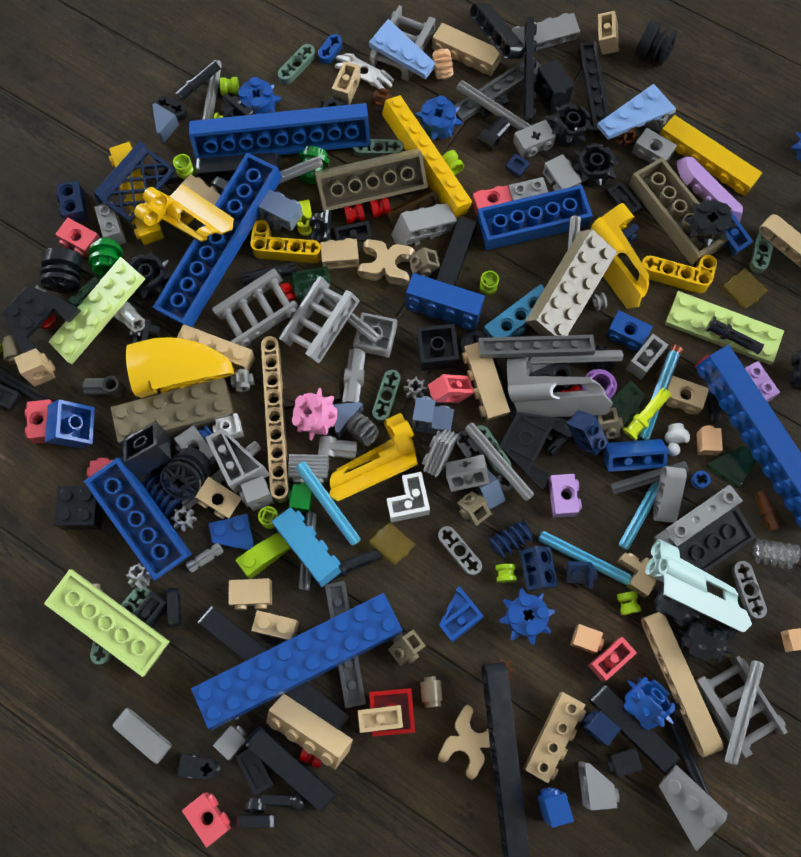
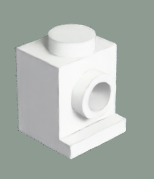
(234, 423)

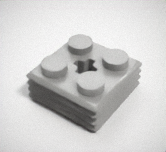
(384, 327)
(440, 451)

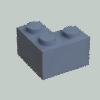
(280, 211)
(430, 418)

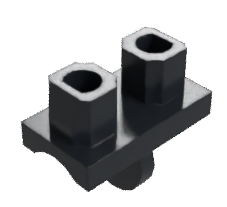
(232, 107)
(321, 226)
(149, 330)

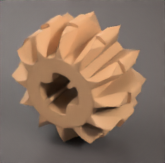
(443, 63)

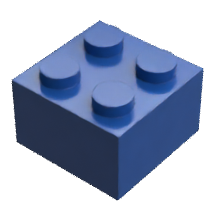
(69, 424)

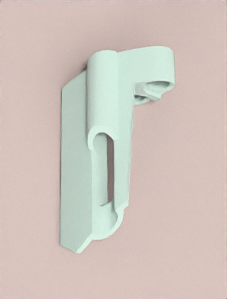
(688, 586)

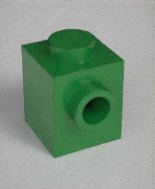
(300, 497)

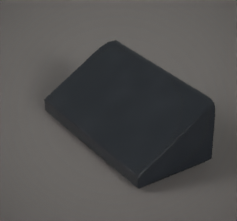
(358, 231)
(151, 609)

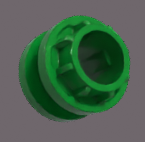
(307, 154)
(104, 255)

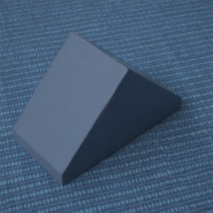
(165, 122)
(344, 414)
(491, 492)

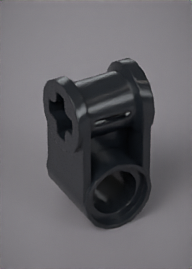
(194, 767)

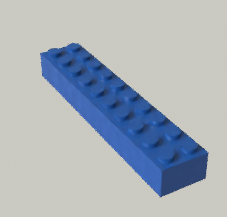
(281, 131)
(209, 259)
(756, 424)
(296, 661)

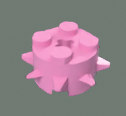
(314, 413)

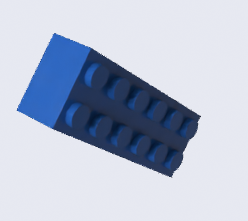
(532, 217)
(138, 518)

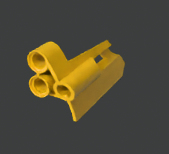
(181, 209)
(617, 274)
(386, 461)

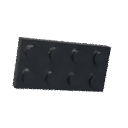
(717, 541)

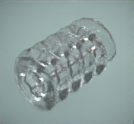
(776, 552)

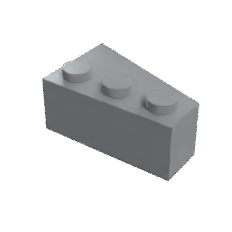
(423, 223)
(234, 461)
(692, 806)

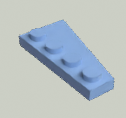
(398, 47)
(641, 109)

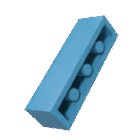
(306, 546)

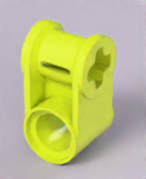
(303, 223)

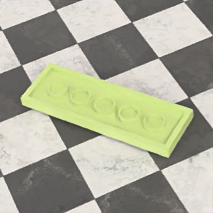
(97, 310)
(693, 315)
(107, 622)

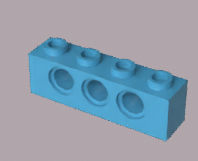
(508, 317)

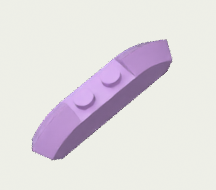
(705, 185)

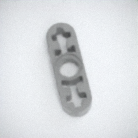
(472, 559)
(753, 582)

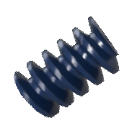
(164, 501)
(511, 538)

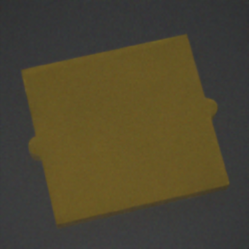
(745, 288)
(392, 543)

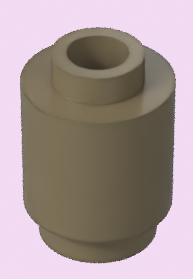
(10, 349)
(431, 692)

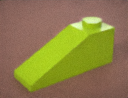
(263, 555)

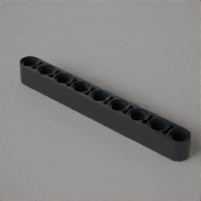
(248, 648)
(505, 760)

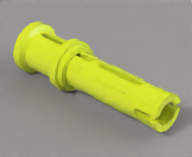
(641, 420)

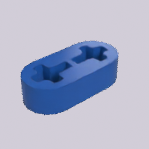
(327, 47)

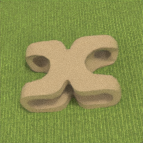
(385, 262)
(467, 741)

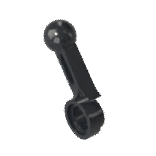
(258, 806)

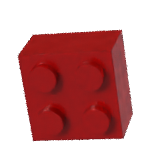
(394, 698)

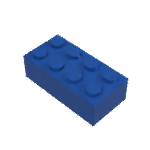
(444, 301)

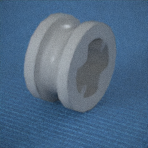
(599, 301)

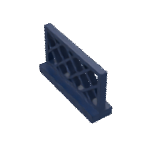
(121, 174)

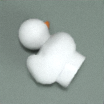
(676, 435)

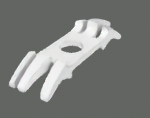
(372, 77)

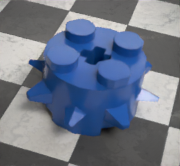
(258, 96)
(439, 117)
(538, 613)
(649, 703)

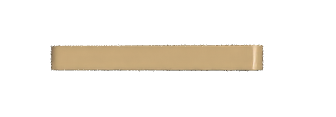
(271, 410)

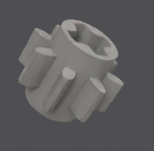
(242, 380)
(415, 383)
(179, 514)
(138, 576)

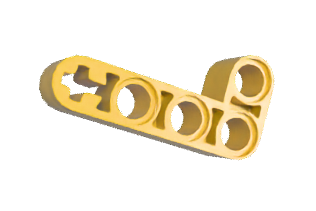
(286, 244)
(676, 269)

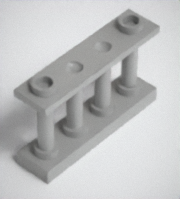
(422, 40)
(255, 291)
(331, 328)
(700, 517)
(718, 705)

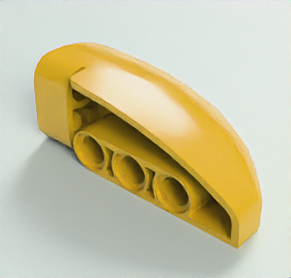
(172, 365)

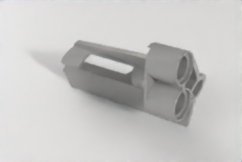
(536, 393)

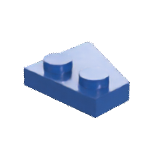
(233, 532)
(460, 616)

